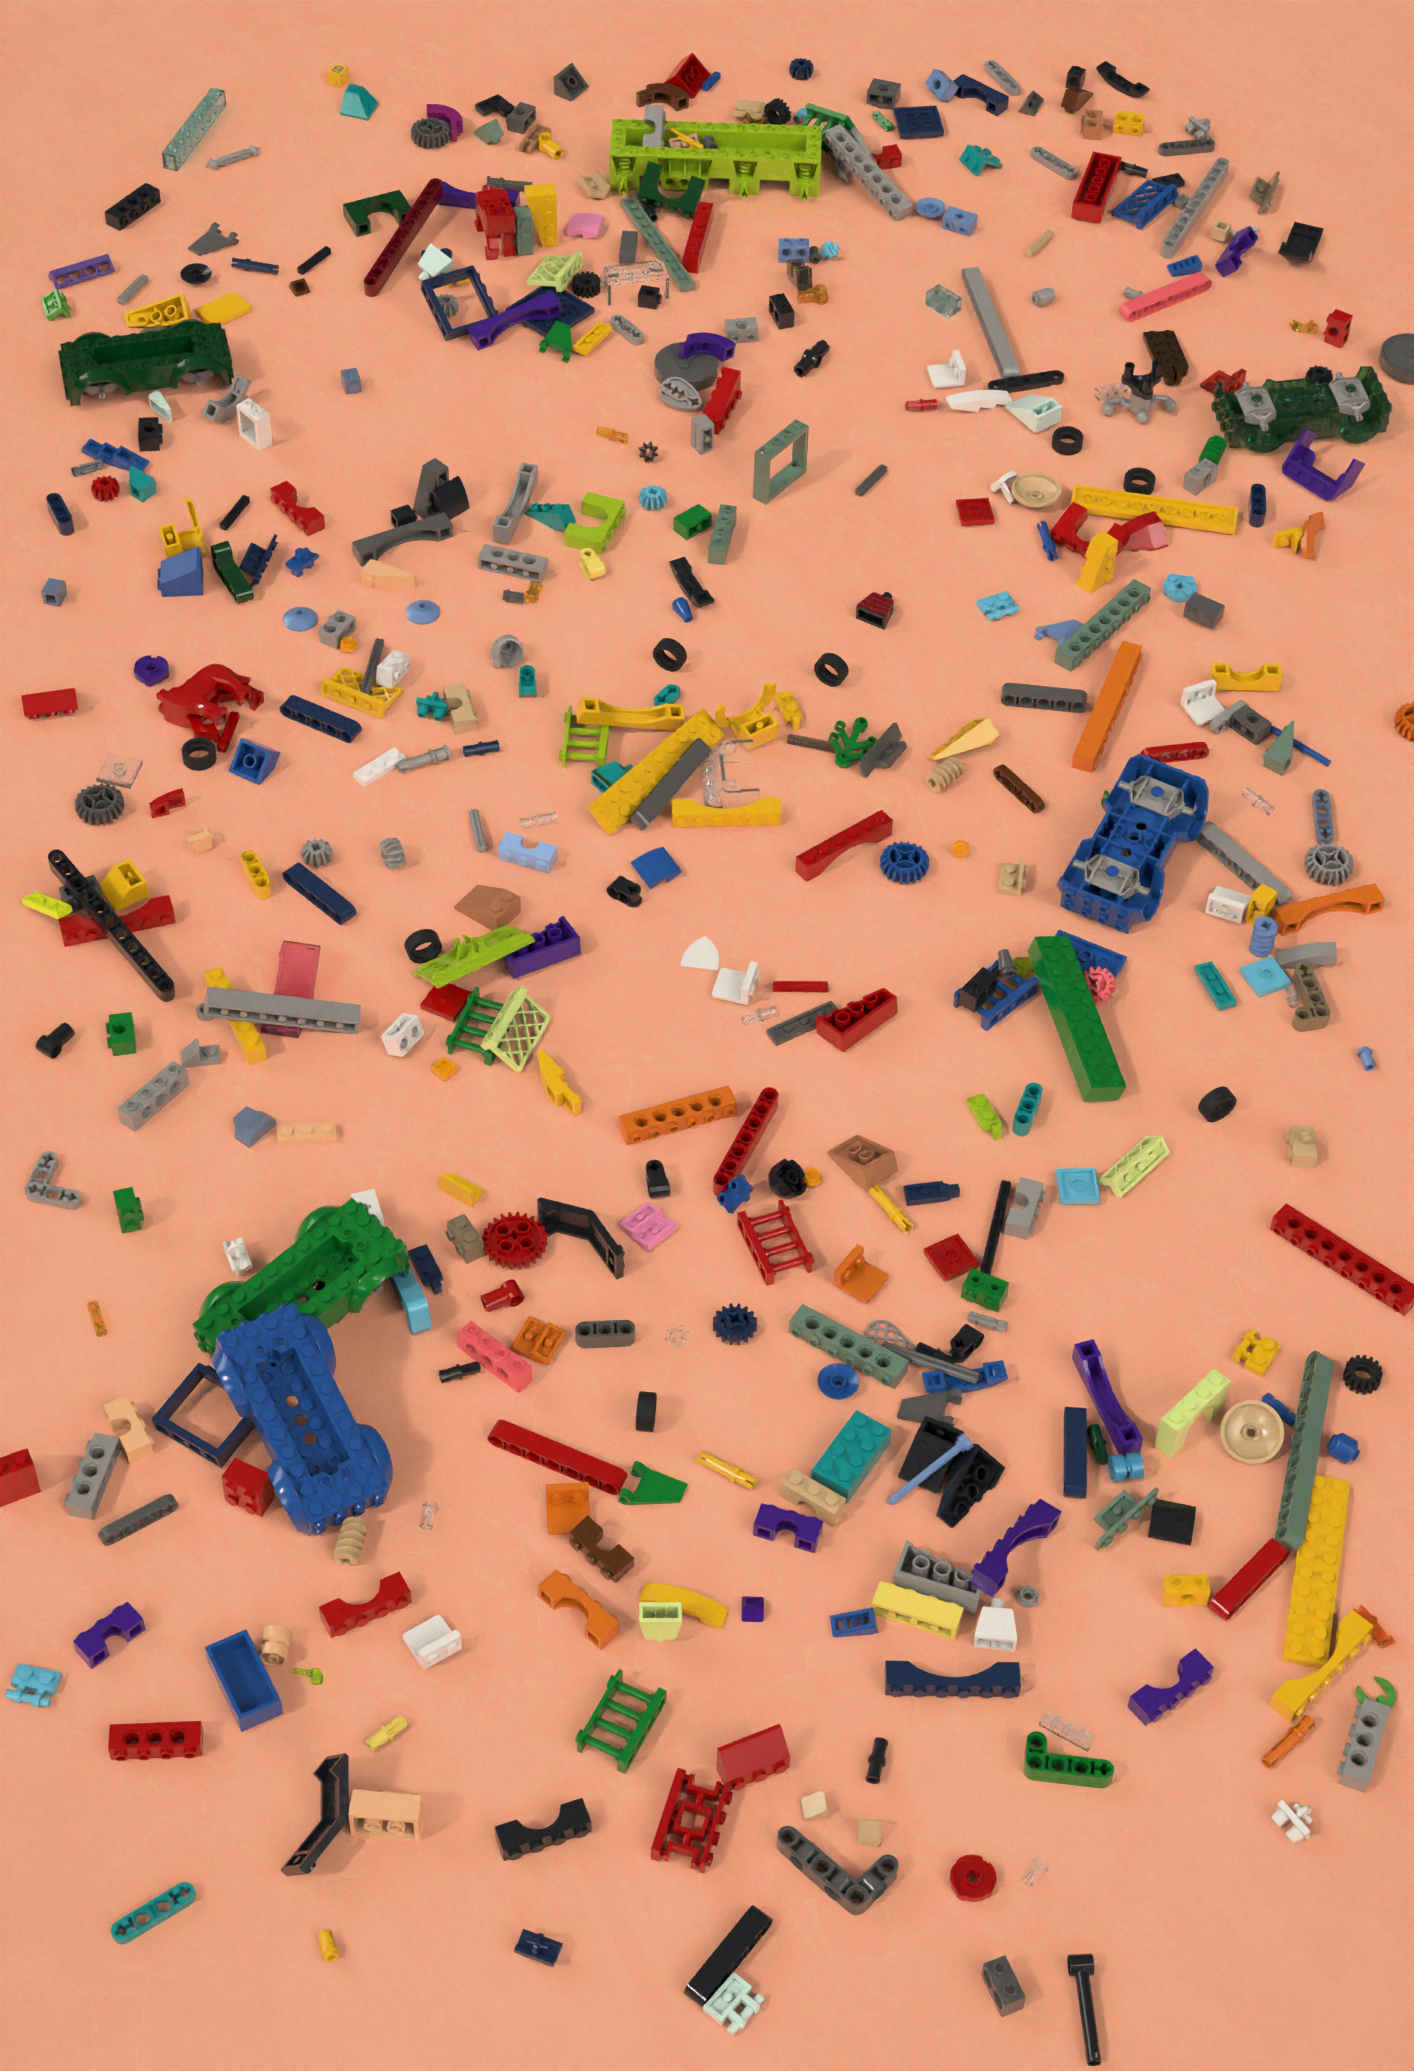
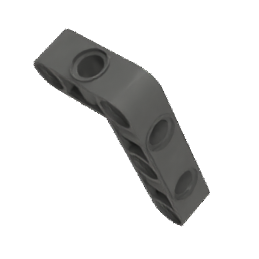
(835, 1880)

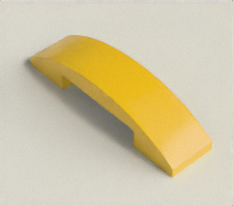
(693, 1603)

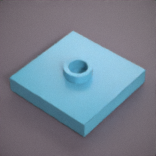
(1265, 976)
(1077, 1186)

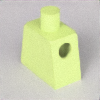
(660, 1620)

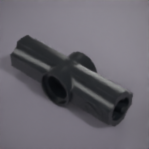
(811, 358)

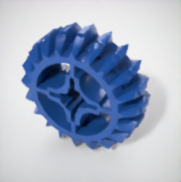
(904, 867)

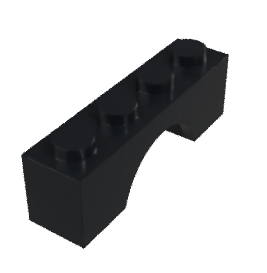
(518, 1840)

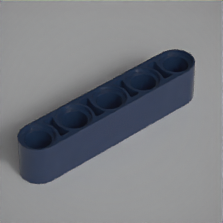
(320, 718)
(319, 893)
(1075, 1452)

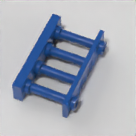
(1008, 1004)

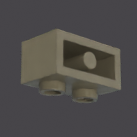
(465, 1238)

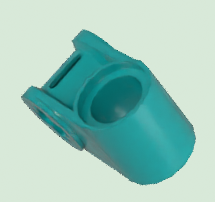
(527, 682)

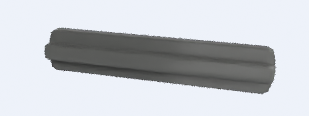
(871, 480)

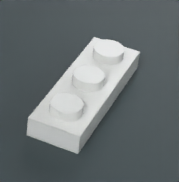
(378, 767)

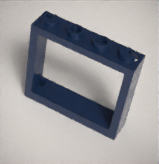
(448, 278)
(189, 1440)

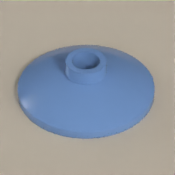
(930, 207)
(422, 612)
(300, 619)

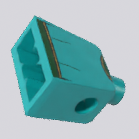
(608, 774)

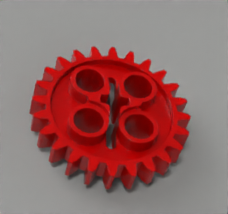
(514, 1240)

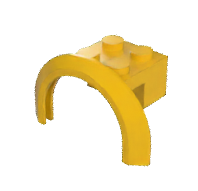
(180, 542)
(752, 723)

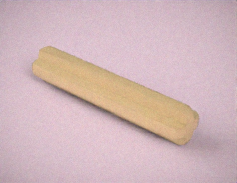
(1039, 243)

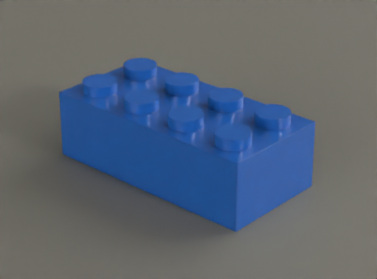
(243, 1680)

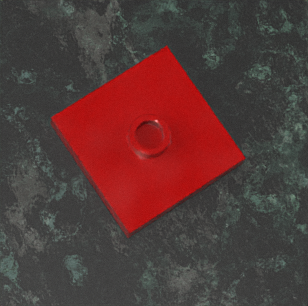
(974, 511)
(446, 1001)
(951, 1257)

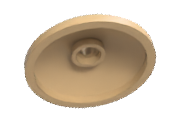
(1036, 490)
(1267, 1428)

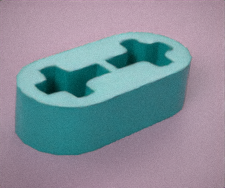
(664, 695)

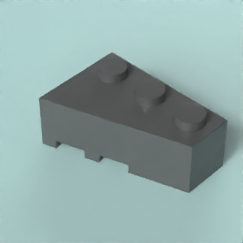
(432, 476)

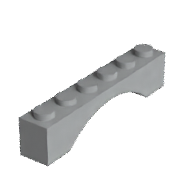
(507, 522)

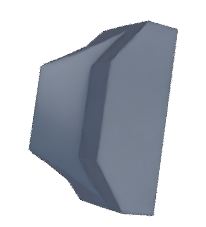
(252, 1126)

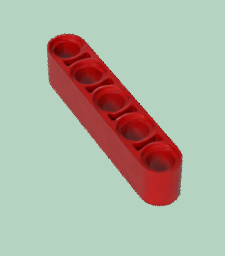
(1249, 1579)

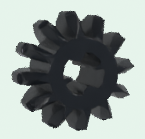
(1323, 374)

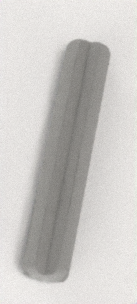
(132, 289)
(477, 830)

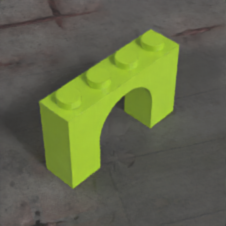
(597, 538)

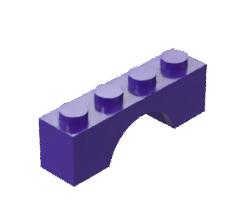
(1241, 241)
(1150, 1702)

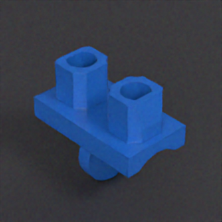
(303, 559)
(736, 1193)

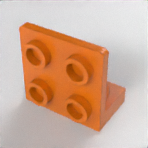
(858, 1276)
(566, 1506)

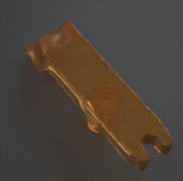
(1379, 1635)

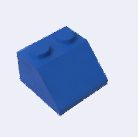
(253, 761)

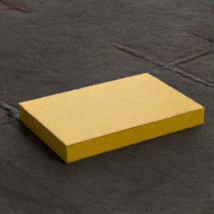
(223, 309)

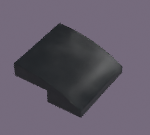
(451, 498)
(1172, 1522)

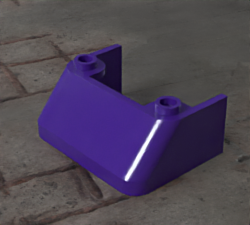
(1300, 469)

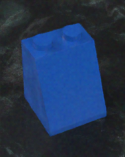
(182, 574)

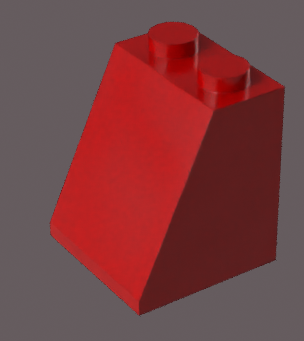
(17, 1477)

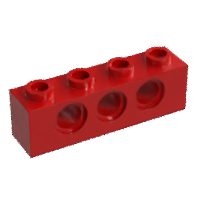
(145, 1733)

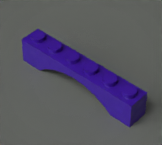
(464, 199)
(542, 307)
(1093, 1373)
(1035, 1524)

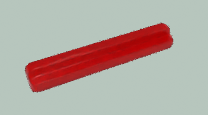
(228, 732)
(800, 986)

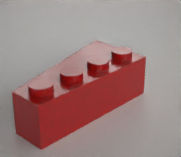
(724, 398)
(858, 1019)

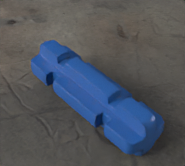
(711, 81)
(1281, 1409)

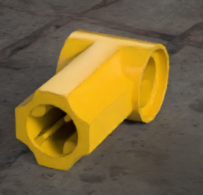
(548, 146)

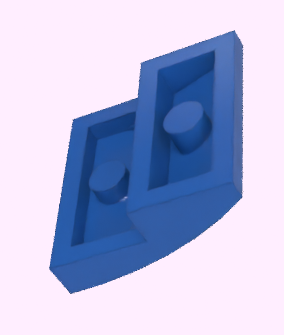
(656, 867)

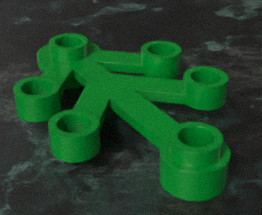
(844, 758)

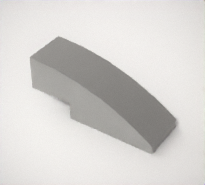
(1313, 953)

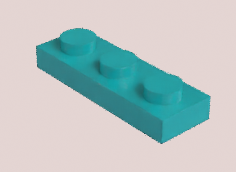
(1215, 985)

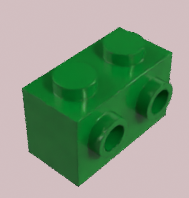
(128, 1210)
(984, 1290)

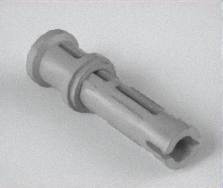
(432, 757)

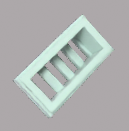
(160, 406)

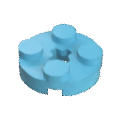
(1174, 582)

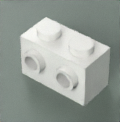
(392, 669)

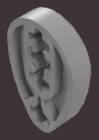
(684, 403)

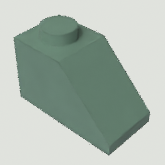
(489, 132)

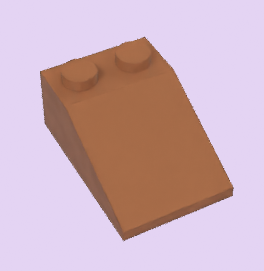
(490, 906)
(864, 1160)

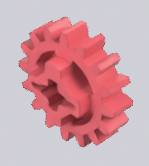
(1103, 980)

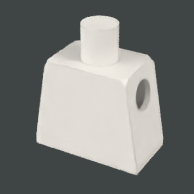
(996, 1628)

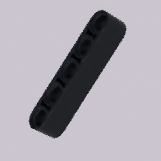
(728, 1955)

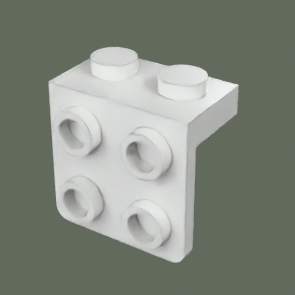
(1201, 702)
(736, 985)
(432, 1641)

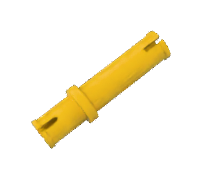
(895, 1214)
(735, 1474)

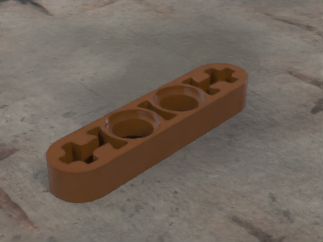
(1019, 788)

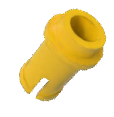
(329, 1950)

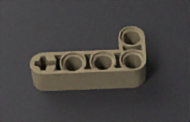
(1315, 1010)

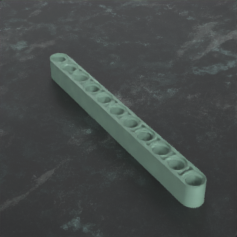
(1304, 1450)

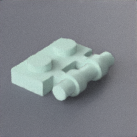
(728, 1998)

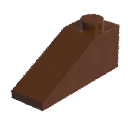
(1075, 99)

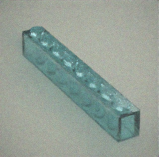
(194, 129)

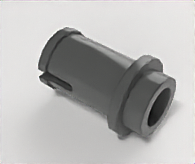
(814, 257)
(513, 596)

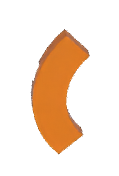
(1310, 529)

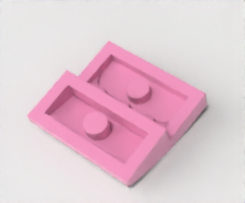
(586, 224)
(648, 1226)

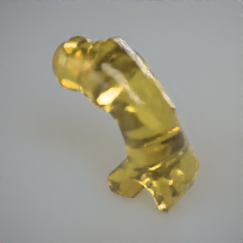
(1310, 327)

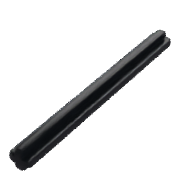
(995, 1227)

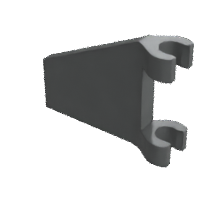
(212, 241)
(929, 1405)

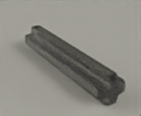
(809, 742)

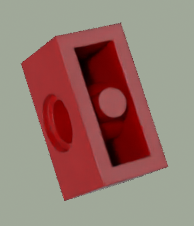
(1337, 328)

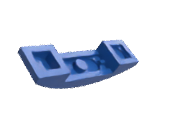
(990, 1375)

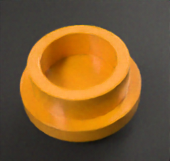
(348, 644)
(960, 848)
(812, 1177)

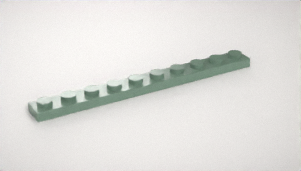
(657, 243)

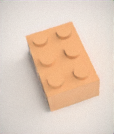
(386, 1814)

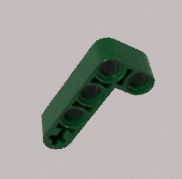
(230, 573)

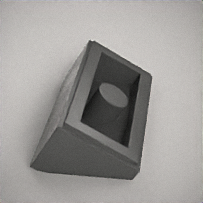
(1031, 104)

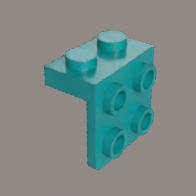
(976, 158)

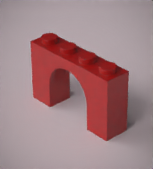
(1071, 521)

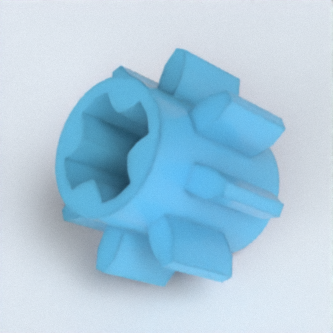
(829, 250)

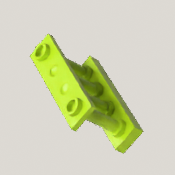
(600, 745)

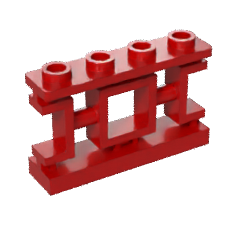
(674, 1816)

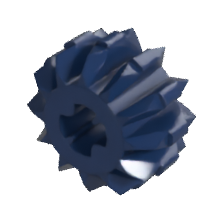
(801, 68)

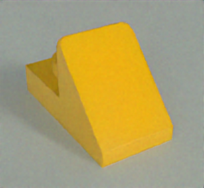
(1288, 537)

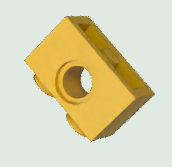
(1185, 1590)

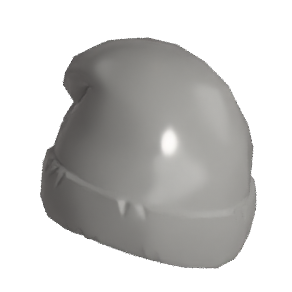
(507, 651)

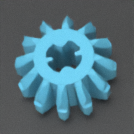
(653, 497)

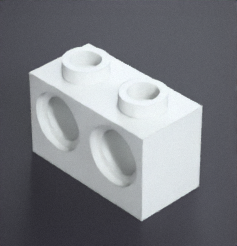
(402, 1035)

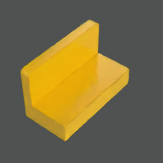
(460, 1188)

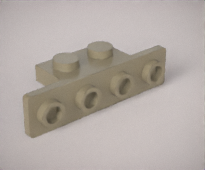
(1262, 191)

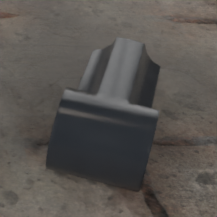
(52, 1044)

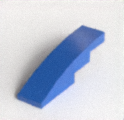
(113, 456)

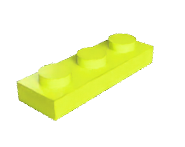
(47, 905)

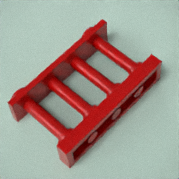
(761, 1255)

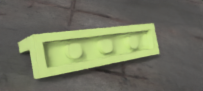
(1135, 1165)

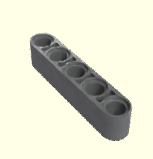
(1044, 697)

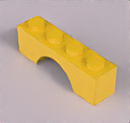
(1265, 678)

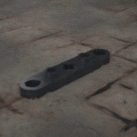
(1027, 382)

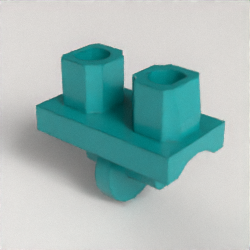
(432, 704)

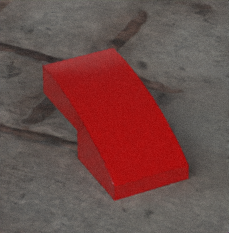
(170, 800)

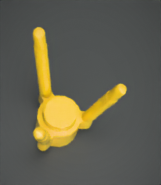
(693, 144)

